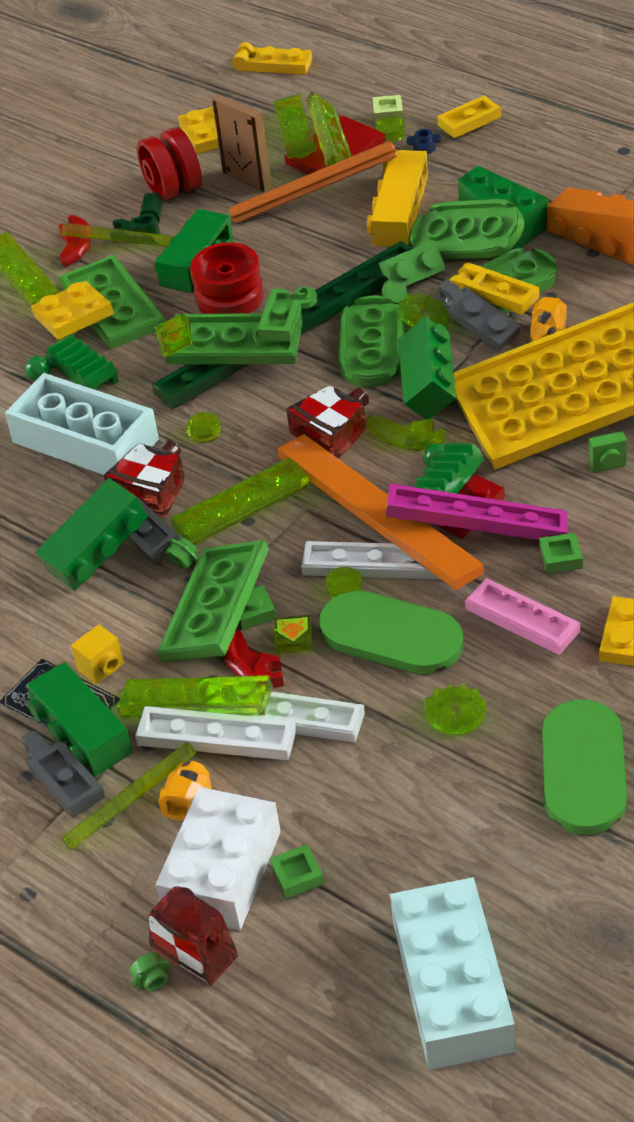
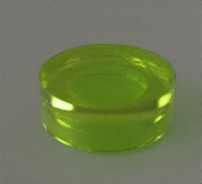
(392, 127)
(204, 427)
(342, 581)

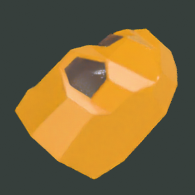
(548, 317)
(181, 789)

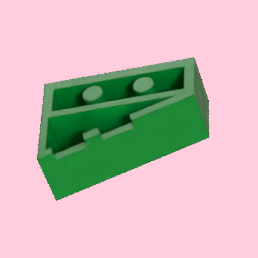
(484, 185)

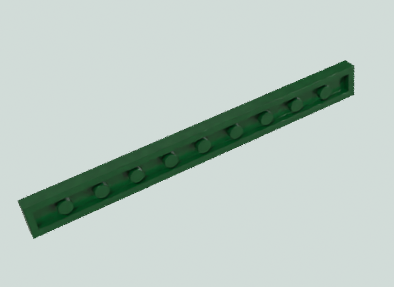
(331, 299)

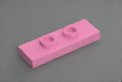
(522, 616)

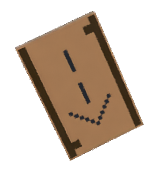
(242, 142)

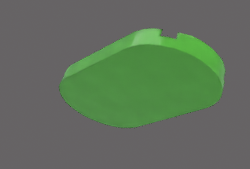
(469, 228)
(530, 267)
(370, 341)
(391, 632)
(584, 766)

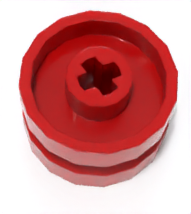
(169, 163)
(227, 279)

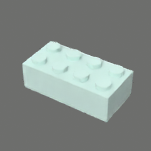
(79, 423)
(452, 974)

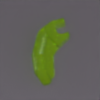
(411, 437)

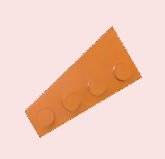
(594, 222)

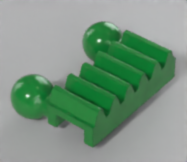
(75, 362)
(449, 466)

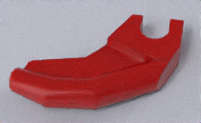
(76, 246)
(249, 663)

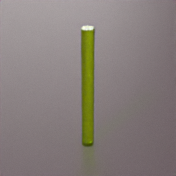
(116, 235)
(128, 796)

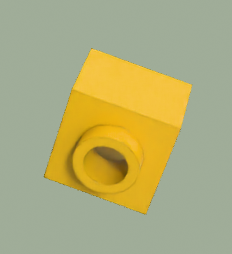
(97, 654)

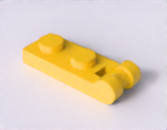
(272, 59)
(497, 288)

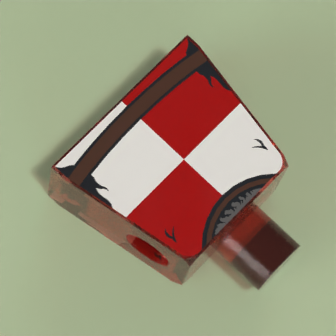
(330, 418)
(151, 475)
(191, 934)

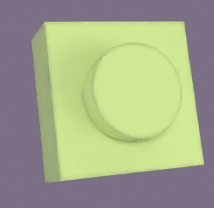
(387, 107)

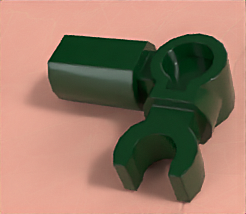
(148, 218)

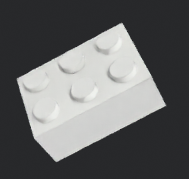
(222, 852)

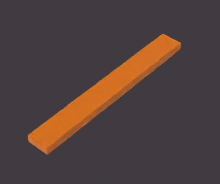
(369, 504)

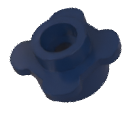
(424, 140)

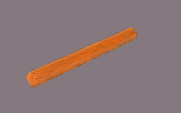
(313, 182)

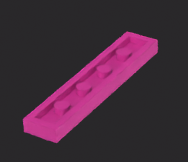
(474, 513)

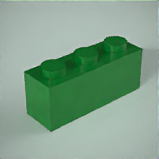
(198, 232)
(426, 368)
(91, 534)
(78, 719)

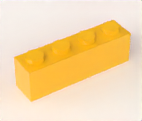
(398, 198)

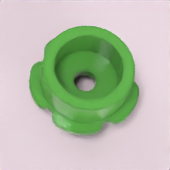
(182, 553)
(150, 972)

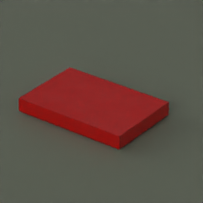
(358, 137)

